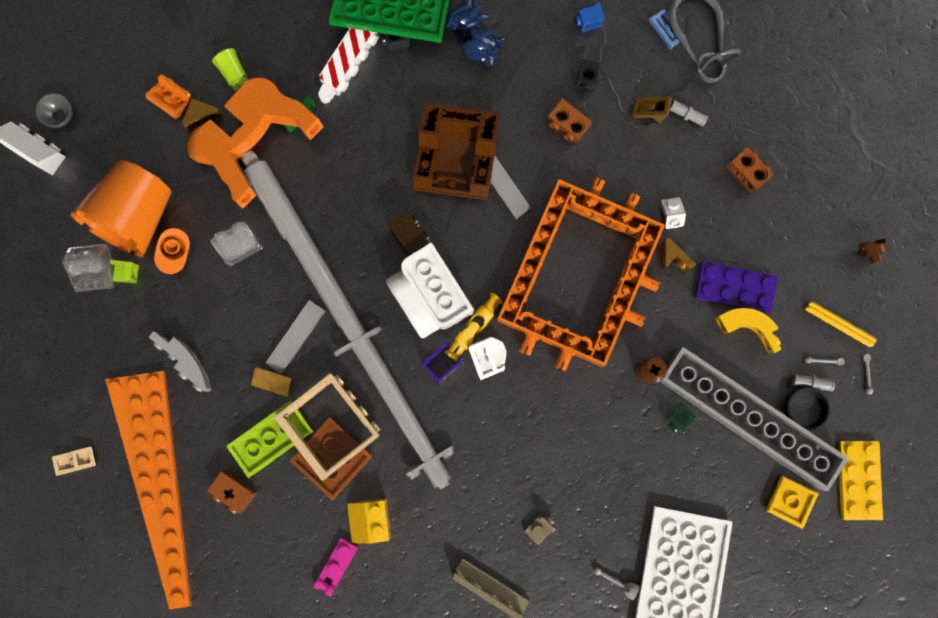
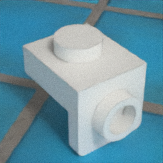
(673, 212)

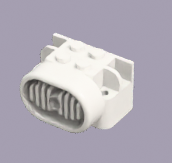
(429, 292)

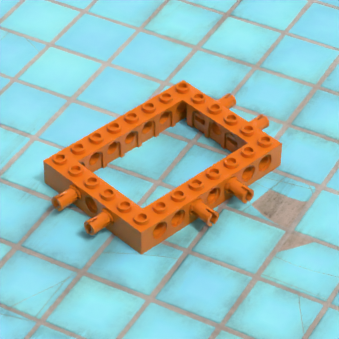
(620, 218)

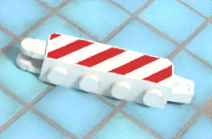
(345, 62)

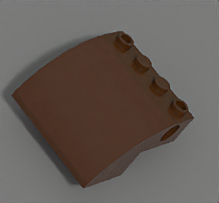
(456, 151)

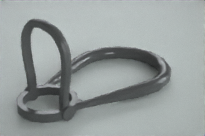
(711, 55)

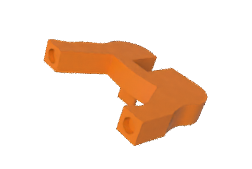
(255, 107)

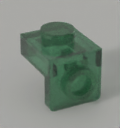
(680, 419)

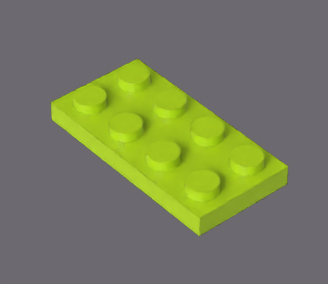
(266, 441)

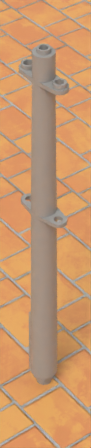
(293, 230)

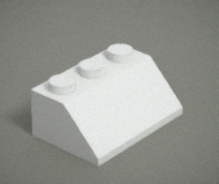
(31, 147)

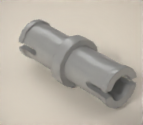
(688, 113)
(813, 382)

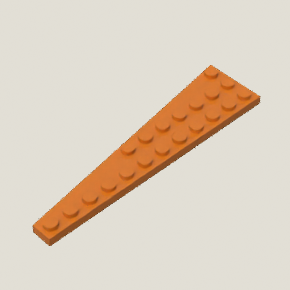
(147, 437)

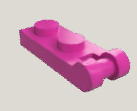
(336, 566)

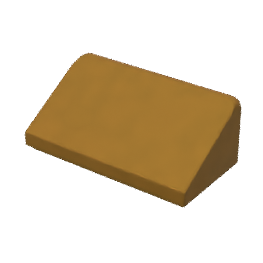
(272, 381)

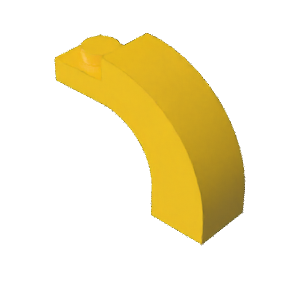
(754, 320)

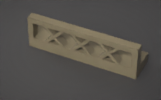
(490, 589)

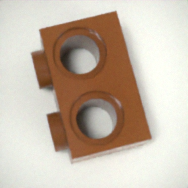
(572, 118)
(745, 174)

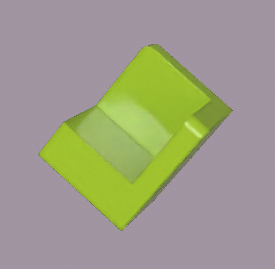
(125, 271)

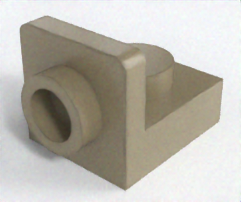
(540, 528)

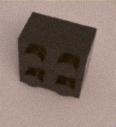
(408, 234)

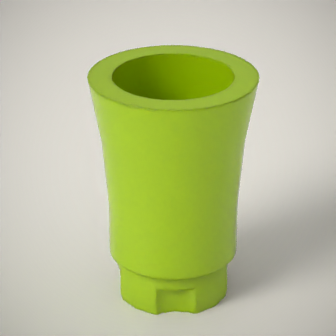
(231, 68)

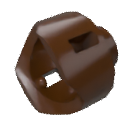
(874, 250)

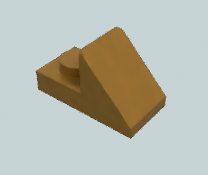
(652, 107)
(672, 252)

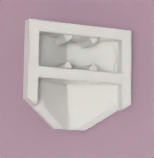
(488, 357)

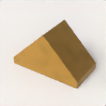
(198, 114)

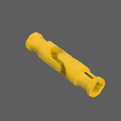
(465, 337)

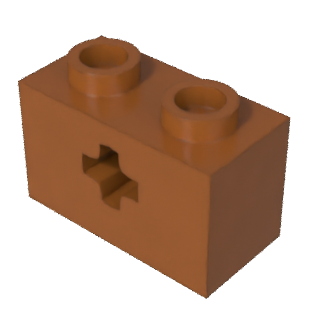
(242, 492)

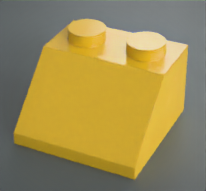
(369, 521)

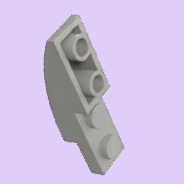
(188, 363)

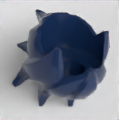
(464, 17)
(482, 45)

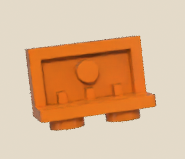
(169, 96)

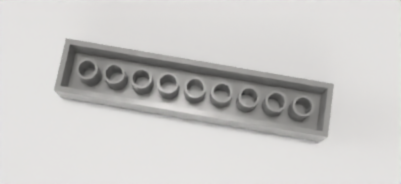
(753, 419)

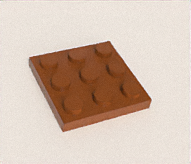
(330, 445)

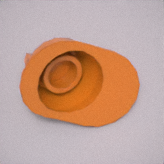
(171, 251)

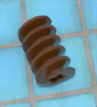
(658, 366)

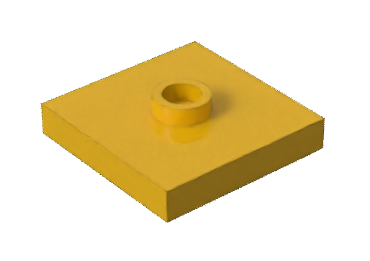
(792, 502)

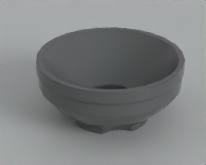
(48, 105)

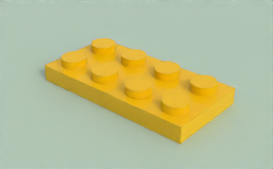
(861, 481)

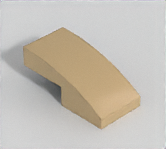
(74, 461)

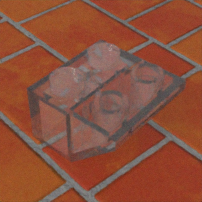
(236, 243)
(89, 267)

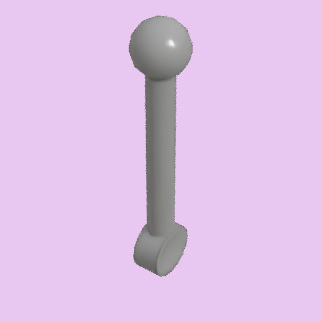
(866, 358)
(840, 361)

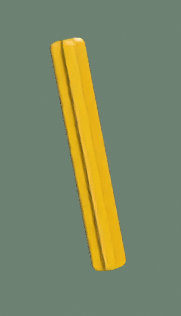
(840, 324)

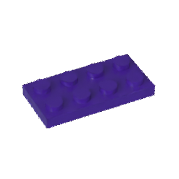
(736, 287)

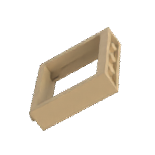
(302, 446)

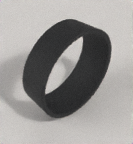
(825, 407)

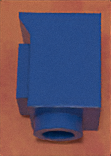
(589, 17)

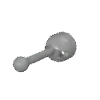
(629, 589)

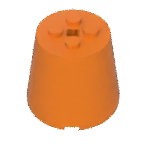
(124, 207)

